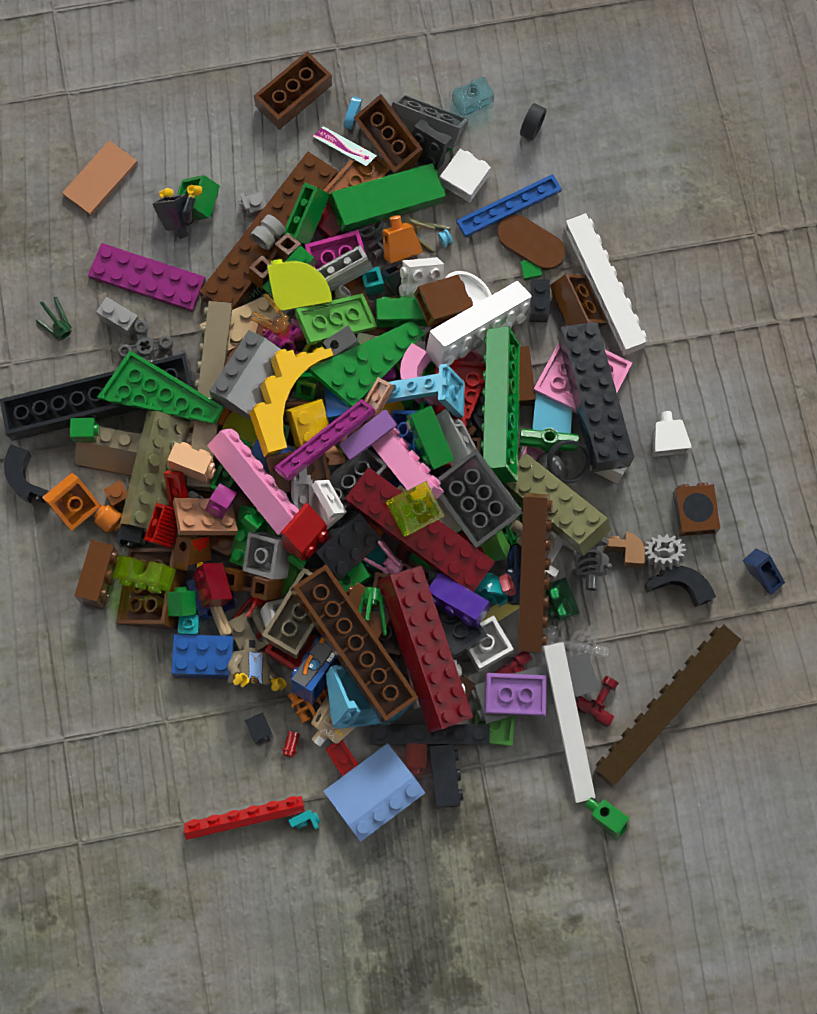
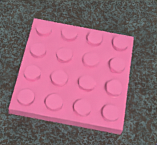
(555, 383)

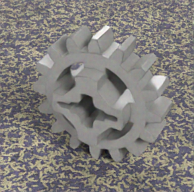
(665, 552)

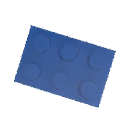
(201, 656)

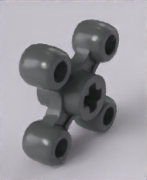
(143, 339)

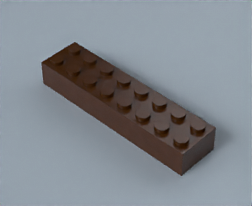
(354, 643)

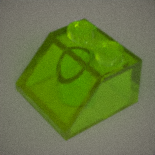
(415, 508)

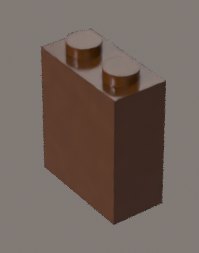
(442, 300)

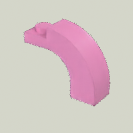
(413, 365)

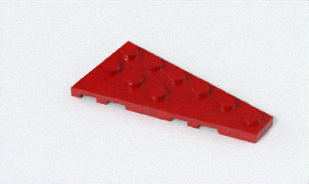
(472, 375)

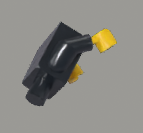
(176, 210)

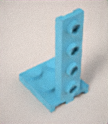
(446, 385)

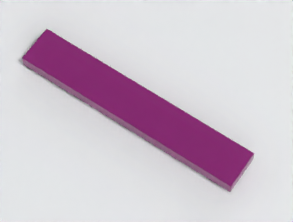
(324, 440)

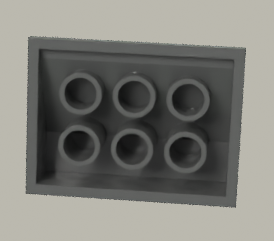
(243, 375)
(477, 499)

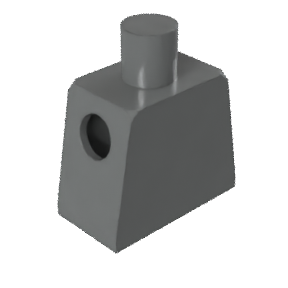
(341, 341)

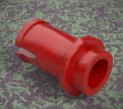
(291, 743)

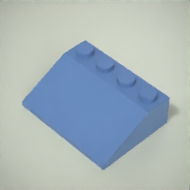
(374, 792)

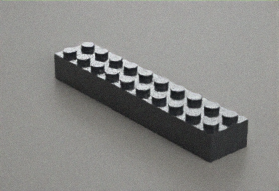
(55, 405)

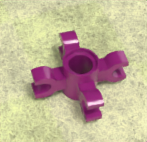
(288, 339)

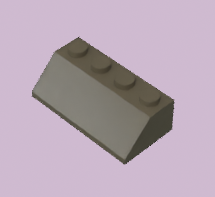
(112, 451)

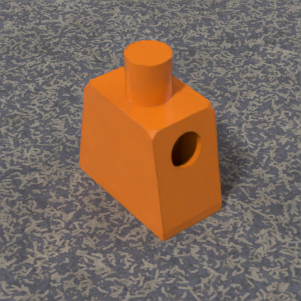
(400, 241)

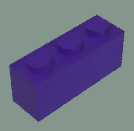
(458, 600)

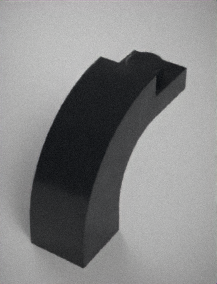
(15, 469)
(687, 578)

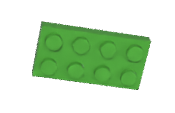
(325, 319)

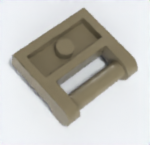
(242, 631)

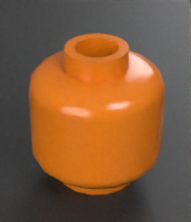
(108, 518)

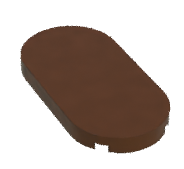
(531, 242)

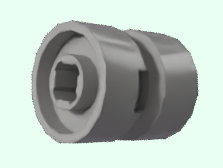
(267, 232)

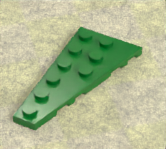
(356, 370)
(150, 388)

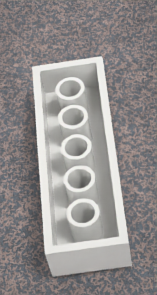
(470, 327)

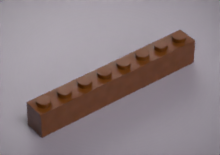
(534, 572)

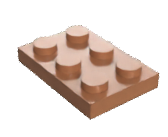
(194, 520)

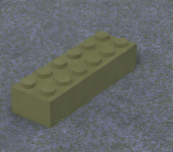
(147, 479)
(571, 515)

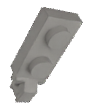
(302, 490)

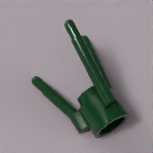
(61, 329)

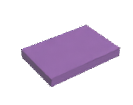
(515, 694)

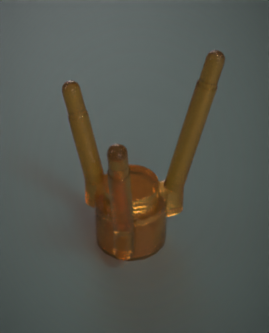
(278, 325)

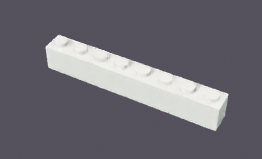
(605, 284)

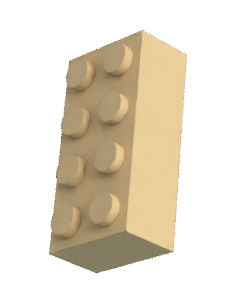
(242, 322)

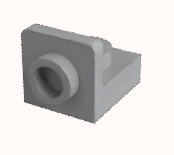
(252, 204)

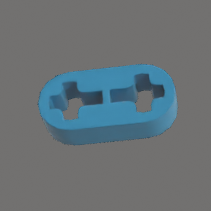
(353, 110)

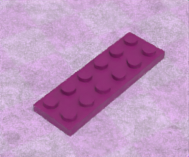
(146, 277)

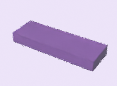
(368, 434)

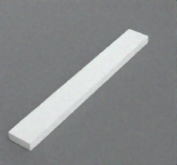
(569, 722)

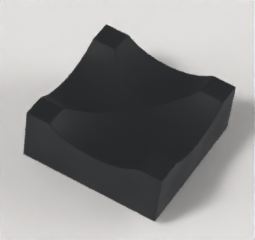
(432, 142)

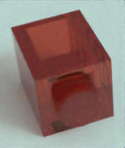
(416, 757)

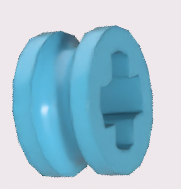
(445, 238)

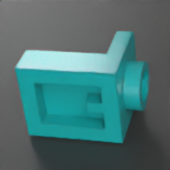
(189, 625)
(301, 820)

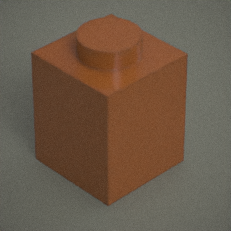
(116, 494)

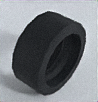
(533, 121)

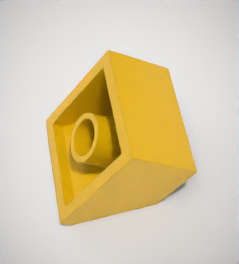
(307, 421)

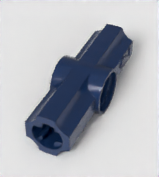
(514, 572)

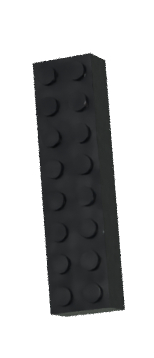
(595, 397)

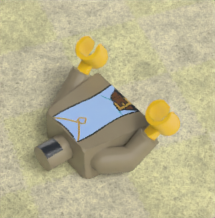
(252, 668)

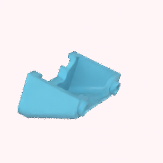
(348, 704)

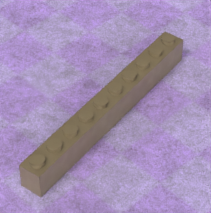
(214, 357)

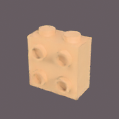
(191, 462)

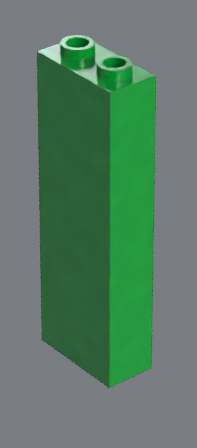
(387, 197)

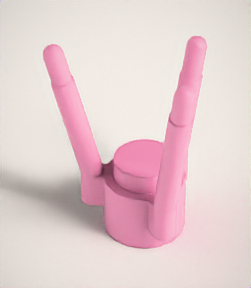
(391, 563)

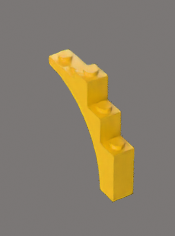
(275, 389)

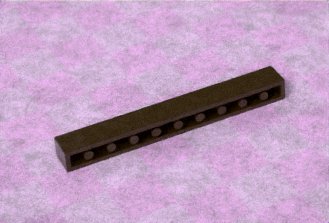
(667, 706)

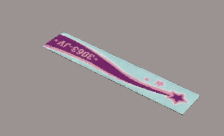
(344, 146)

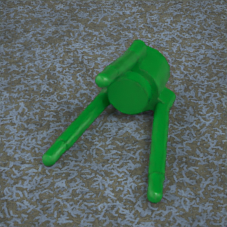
(370, 598)

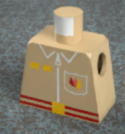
(325, 727)

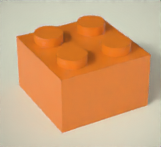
(71, 501)

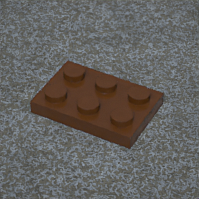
(317, 470)

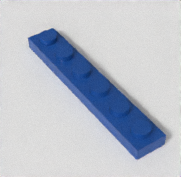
(509, 205)

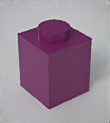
(220, 501)

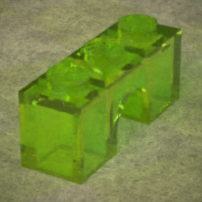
(156, 577)

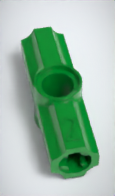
(538, 438)

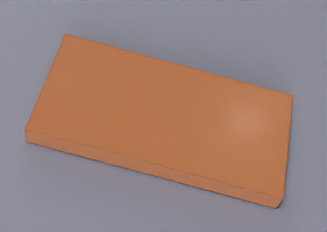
(99, 178)

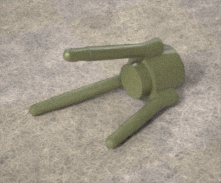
(417, 224)

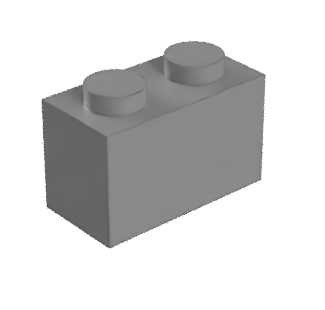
(117, 317)

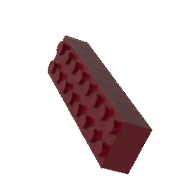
(433, 544)
(425, 649)

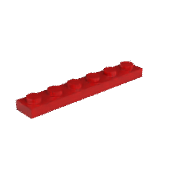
(245, 817)

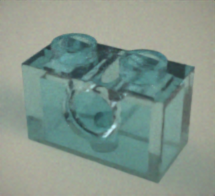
(483, 96)

